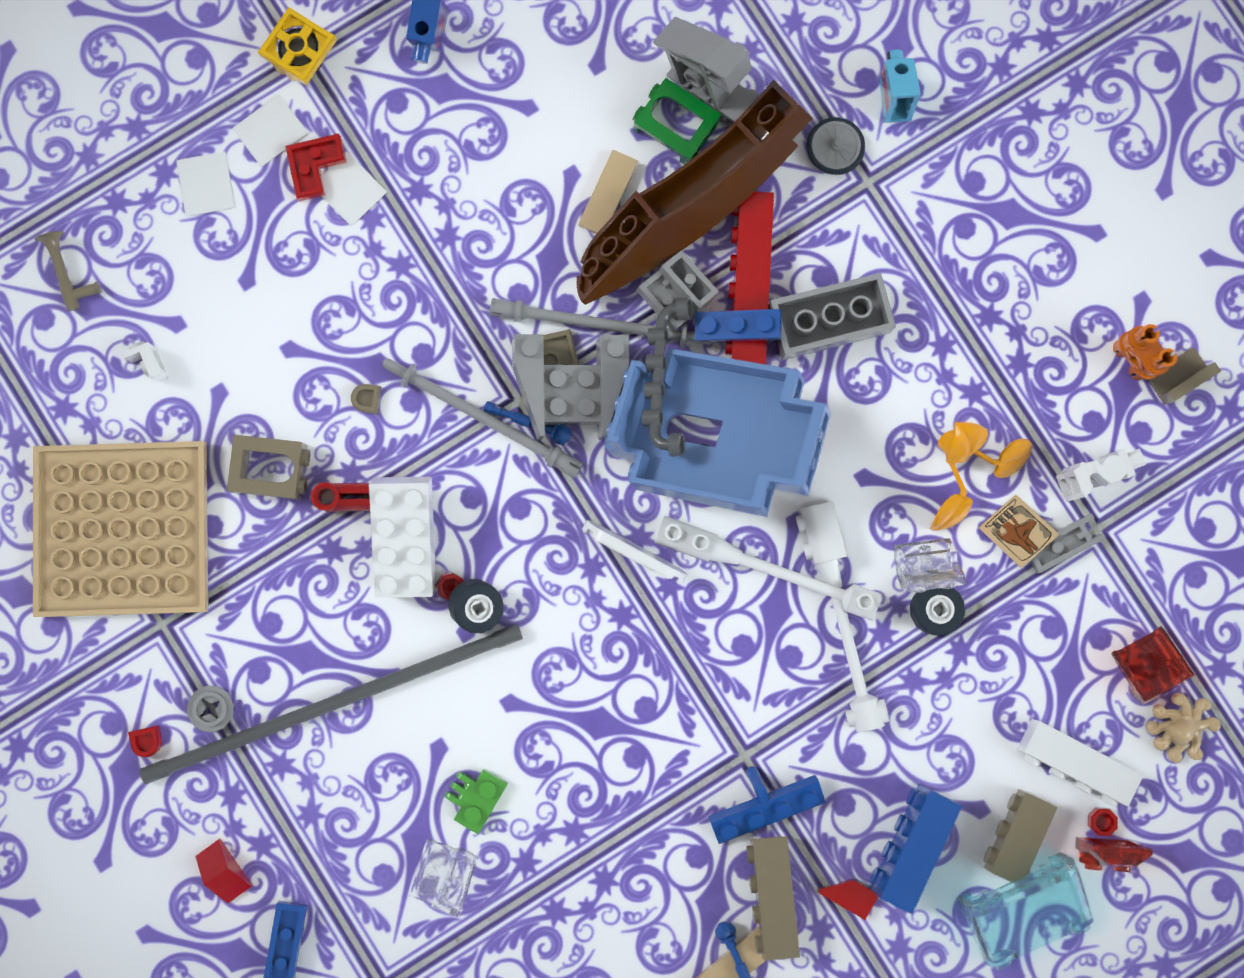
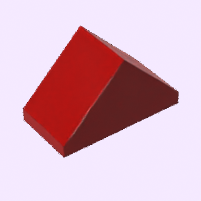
(221, 872)

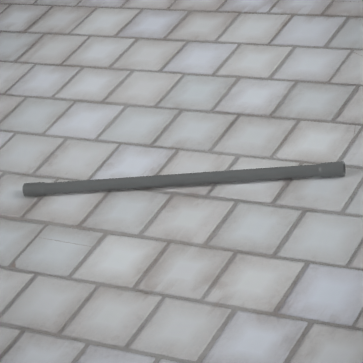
(168, 766)

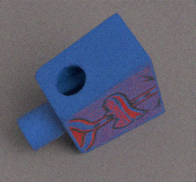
(430, 17)

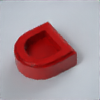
(146, 741)

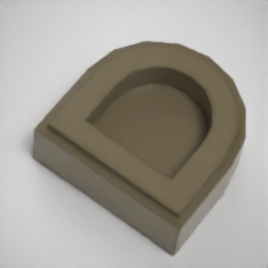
(366, 398)

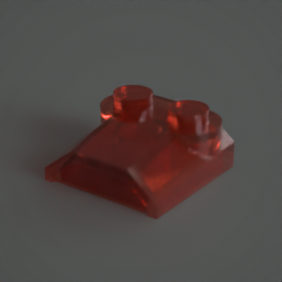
(1152, 666)
(1111, 852)

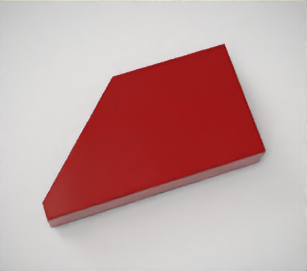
(851, 896)

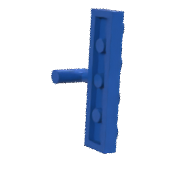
(766, 807)

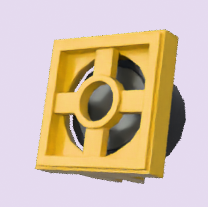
(299, 48)

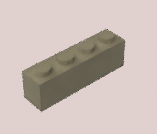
(774, 898)

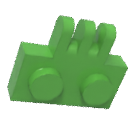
(476, 798)

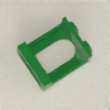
(686, 150)

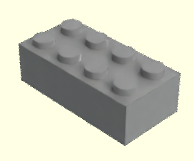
(833, 316)

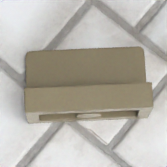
(1183, 376)

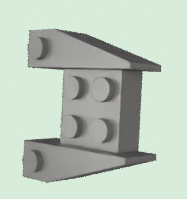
(708, 67)
(570, 391)

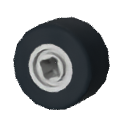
(466, 601)
(926, 611)

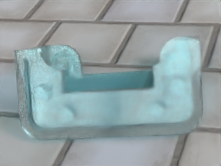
(1028, 912)

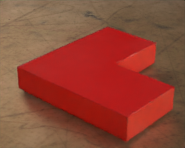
(308, 158)

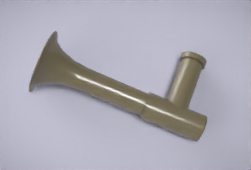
(70, 295)

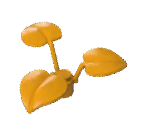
(958, 447)

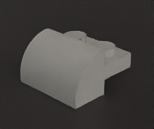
(674, 280)

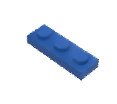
(738, 325)
(285, 940)

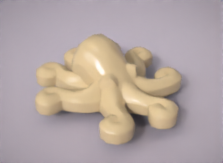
(1182, 727)

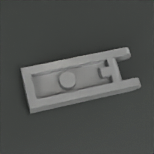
(1068, 543)

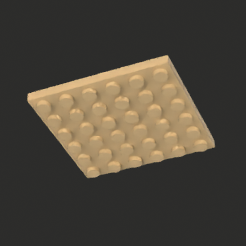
(120, 529)

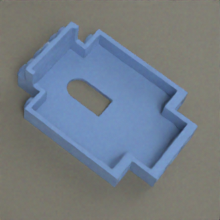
(763, 445)

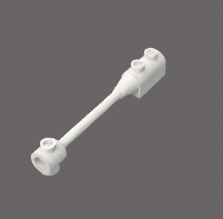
(708, 546)
(825, 548)

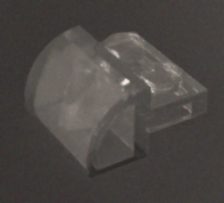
(928, 565)
(444, 877)

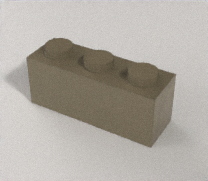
(1019, 836)

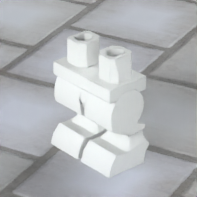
(1081, 478)

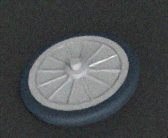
(835, 146)

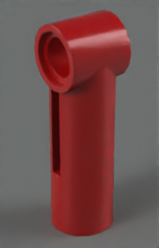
(339, 491)

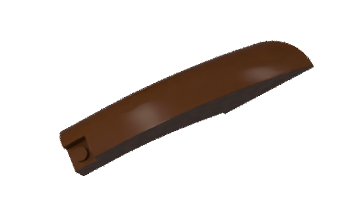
(694, 197)

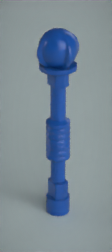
(560, 433)
(726, 932)

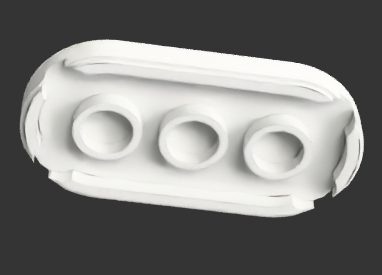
(634, 552)

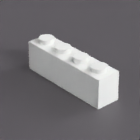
(1076, 760)

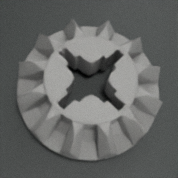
(197, 707)

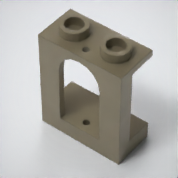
(239, 463)

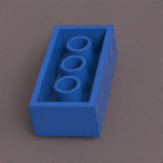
(914, 848)

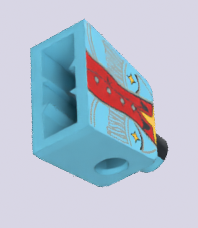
(899, 87)

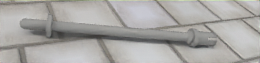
(520, 311)
(552, 456)

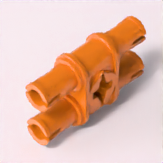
(1144, 352)

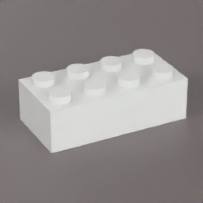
(402, 536)

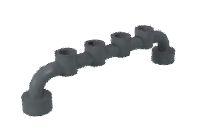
(656, 389)

